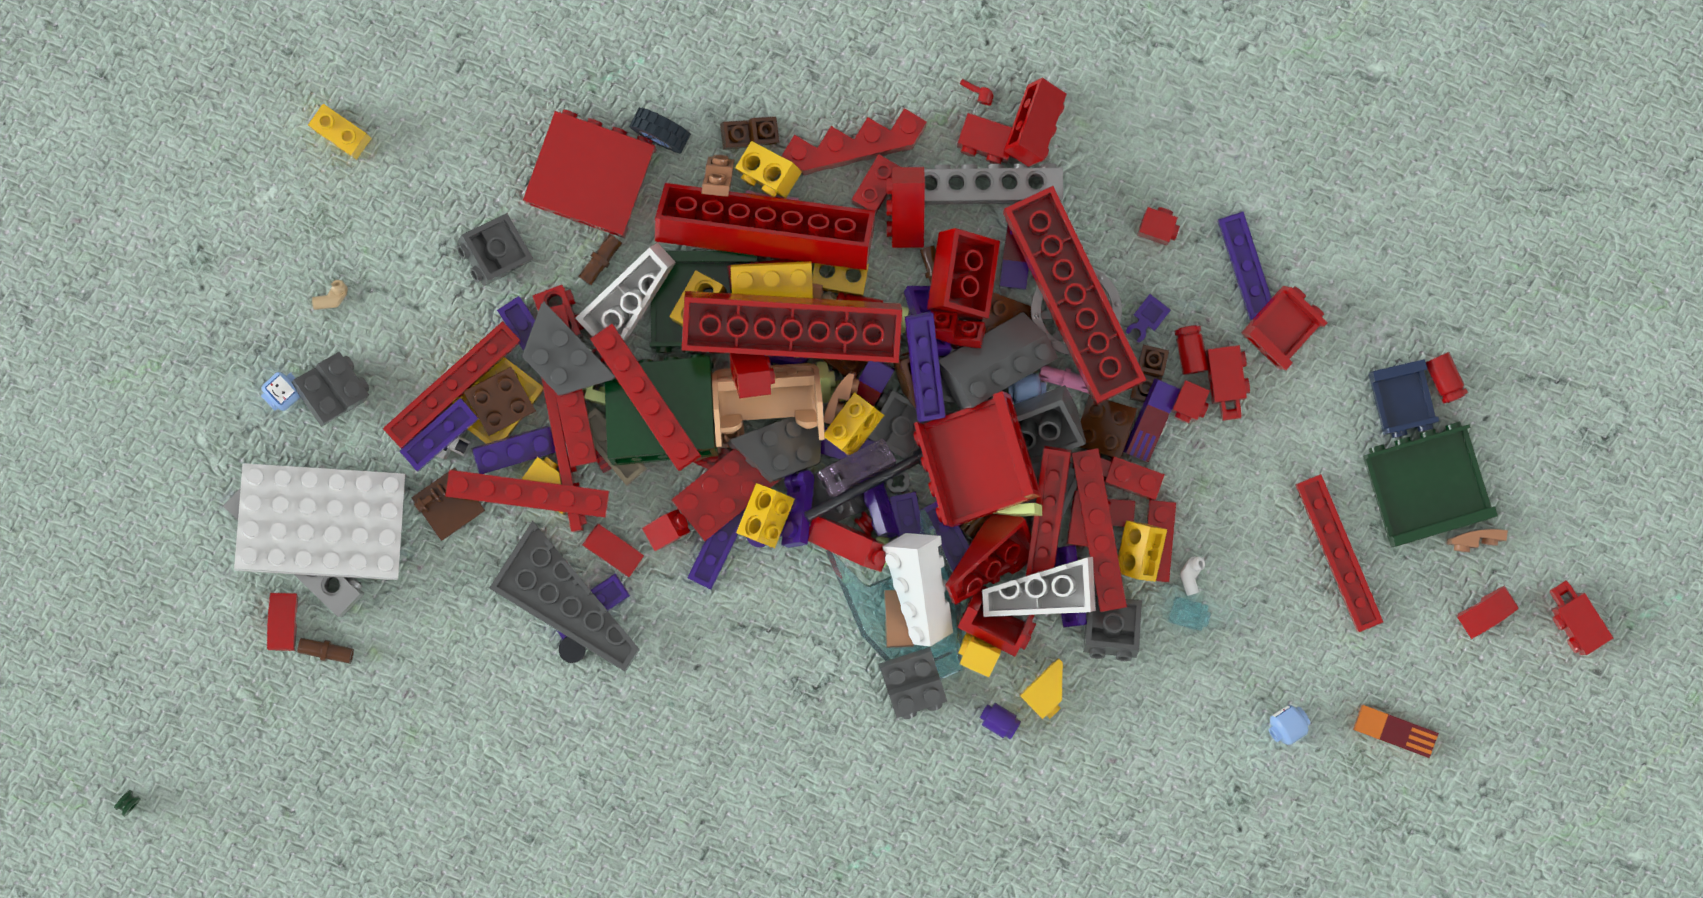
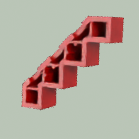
(841, 150)

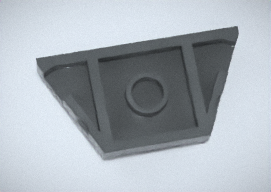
(561, 356)
(780, 449)

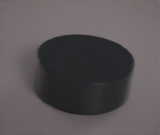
(571, 651)

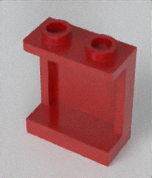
(1284, 326)
(1000, 631)

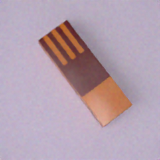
(1395, 731)

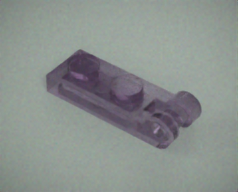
(857, 467)

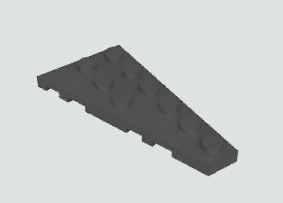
(553, 592)

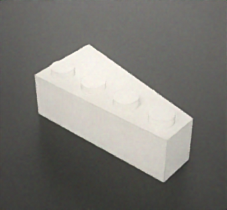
(629, 294)
(920, 586)
(1052, 591)

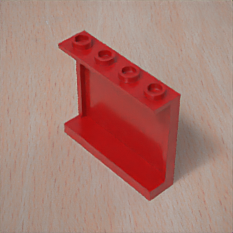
(589, 173)
(977, 461)

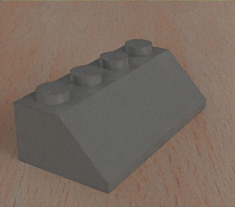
(1005, 358)
(1049, 421)

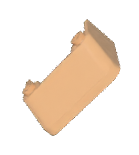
(793, 395)

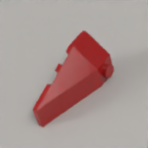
(997, 549)

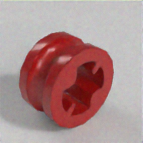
(865, 523)

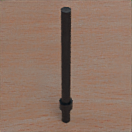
(864, 486)

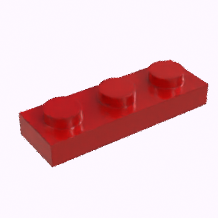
(1163, 516)

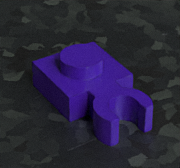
(1150, 314)

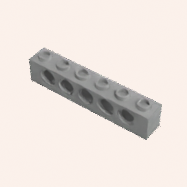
(995, 174)
(337, 602)

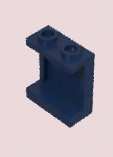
(1403, 398)

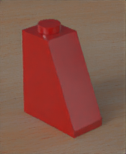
(847, 543)

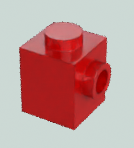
(1158, 225)
(1190, 402)
(666, 529)

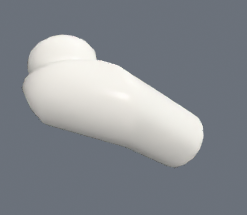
(1190, 572)

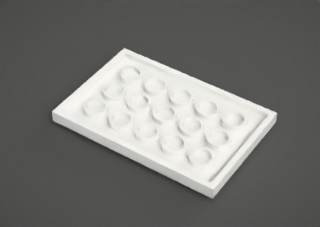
(319, 522)

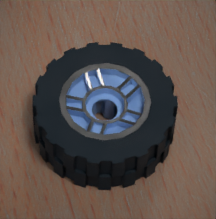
(660, 130)

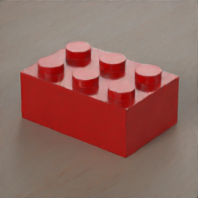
(963, 274)

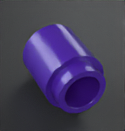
(999, 720)

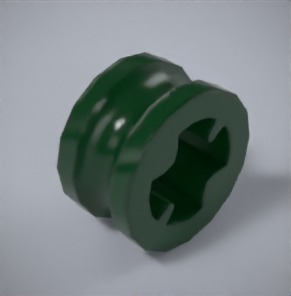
(127, 803)

